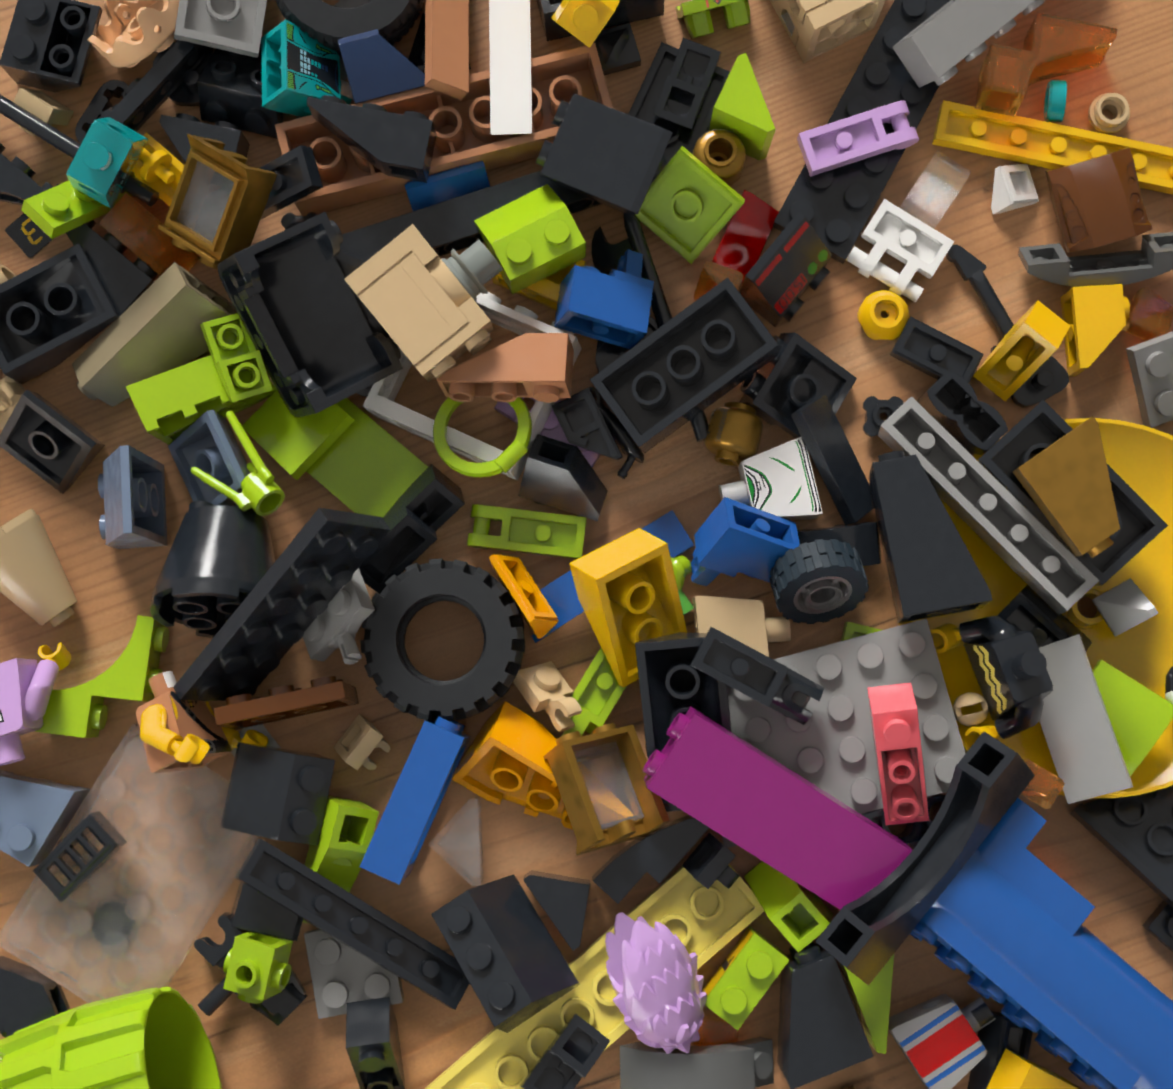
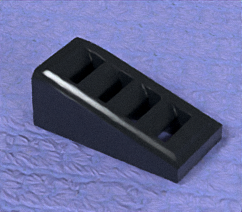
(106, 835)

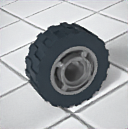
(818, 581)

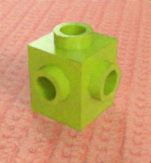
(257, 966)

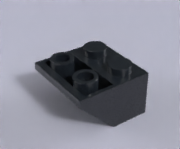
(50, 43)

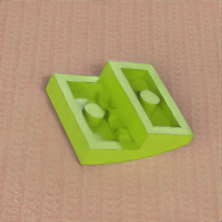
(1134, 713)

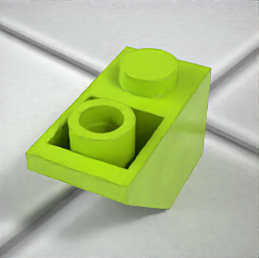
(789, 906)

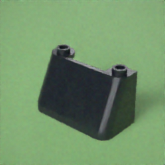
(306, 317)

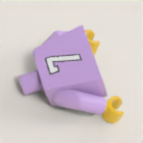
(25, 697)

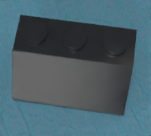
(505, 951)

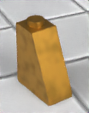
(1074, 489)

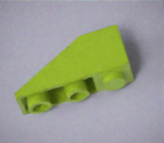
(343, 841)

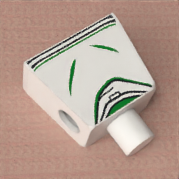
(778, 483)

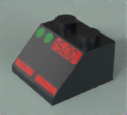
(786, 271)

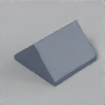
(215, 451)

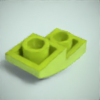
(236, 358)

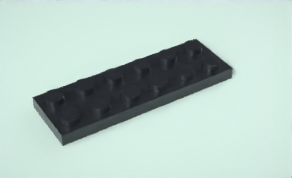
(282, 605)

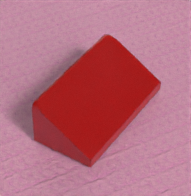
(746, 234)

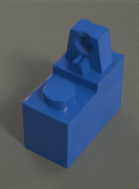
(604, 305)
(740, 541)

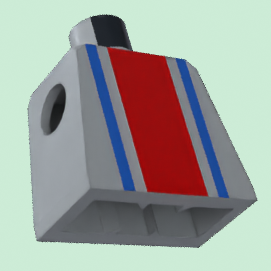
(941, 1039)

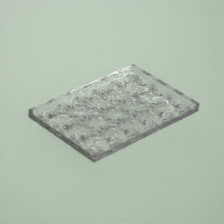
(151, 898)

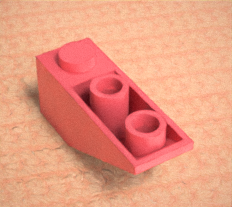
(898, 753)

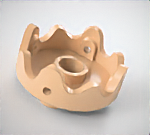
(144, 29)

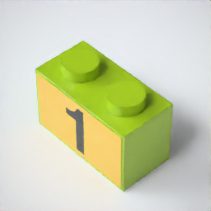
(744, 977)

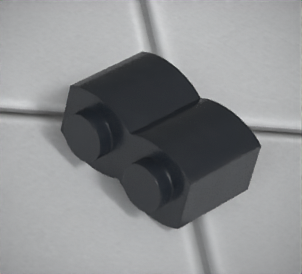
(957, 409)

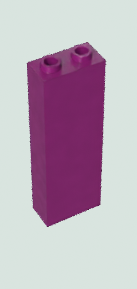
(771, 811)

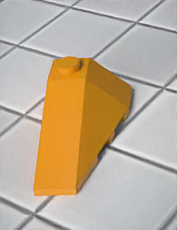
(510, 764)

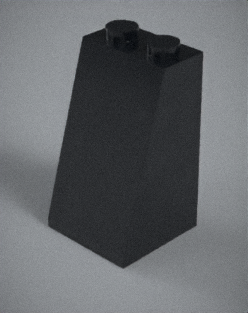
(920, 544)

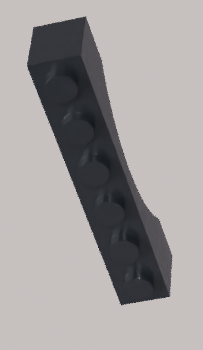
(119, 276)
(878, 922)

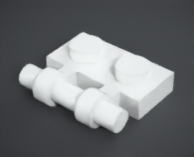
(906, 240)

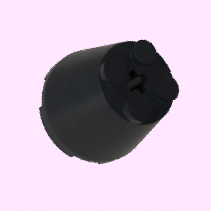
(211, 566)

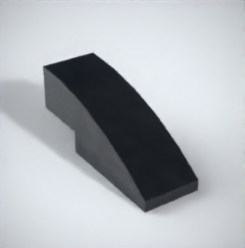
(412, 526)
(652, 853)

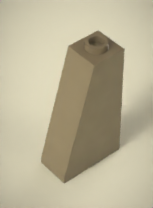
(150, 336)

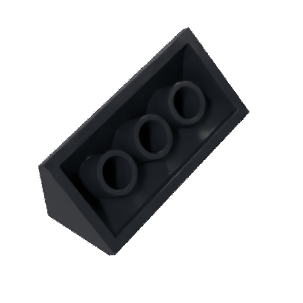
(673, 685)

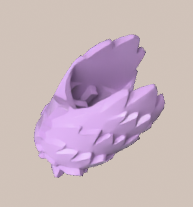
(655, 983)

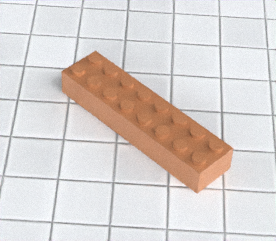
(460, 129)

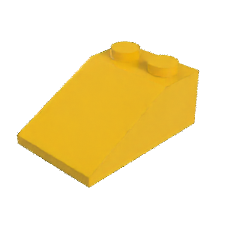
(628, 597)

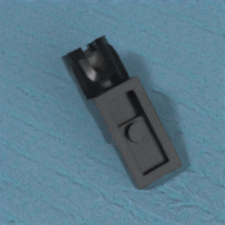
(756, 675)

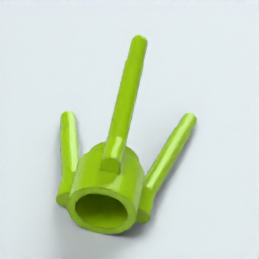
(257, 488)

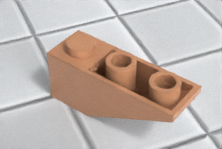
(523, 367)

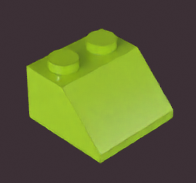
(532, 238)

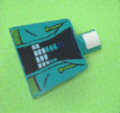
(298, 69)
(105, 160)

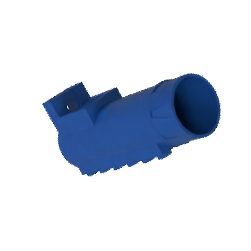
(1026, 948)

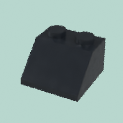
(278, 793)

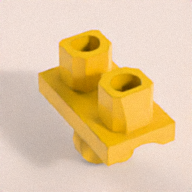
(158, 169)

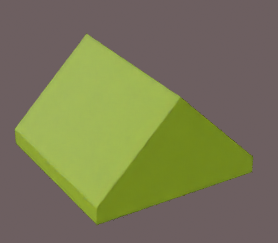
(744, 110)

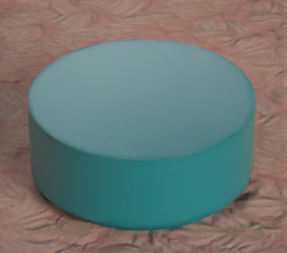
(1055, 100)

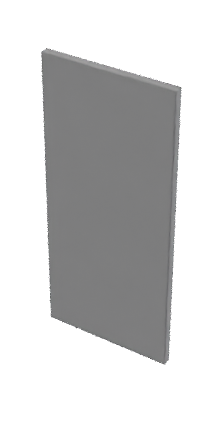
(1079, 726)

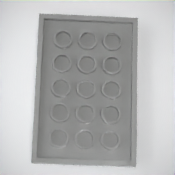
(837, 741)

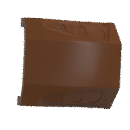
(1098, 201)

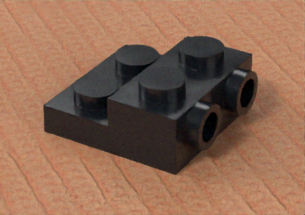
(793, 381)

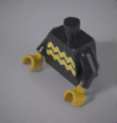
(1007, 670)

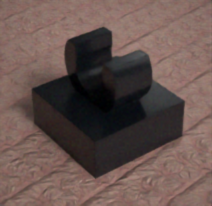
(711, 862)

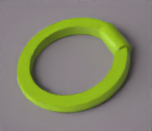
(503, 462)

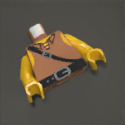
(184, 732)

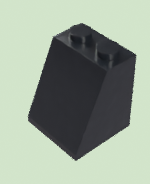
(603, 153)
(816, 1019)

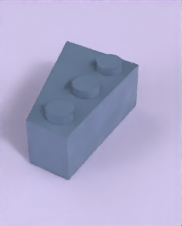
(34, 815)

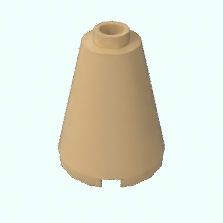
(32, 571)

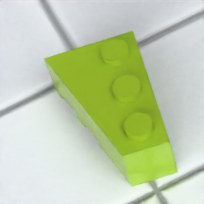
(183, 394)

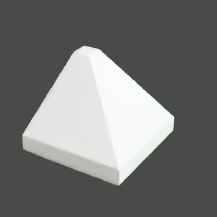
(1012, 188)

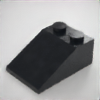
(50, 314)

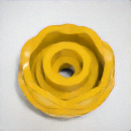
(874, 324)

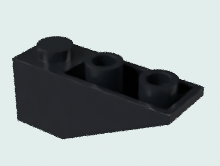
(389, 141)

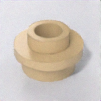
(1116, 105)

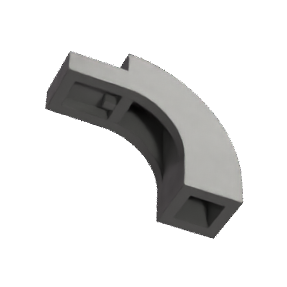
(722, 1066)

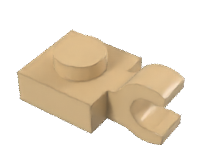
(548, 691)

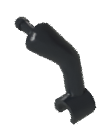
(621, 436)

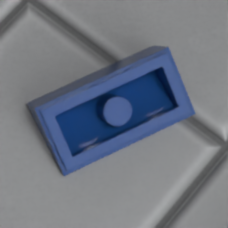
(447, 185)

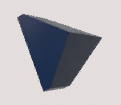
(377, 67)

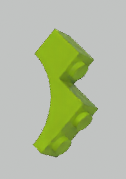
(81, 710)

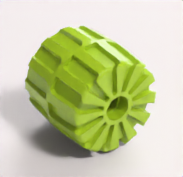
(114, 1044)

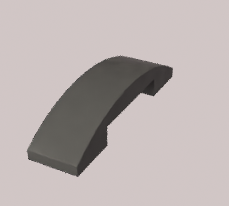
(1126, 267)

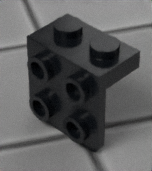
(233, 93)

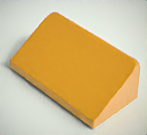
(525, 594)

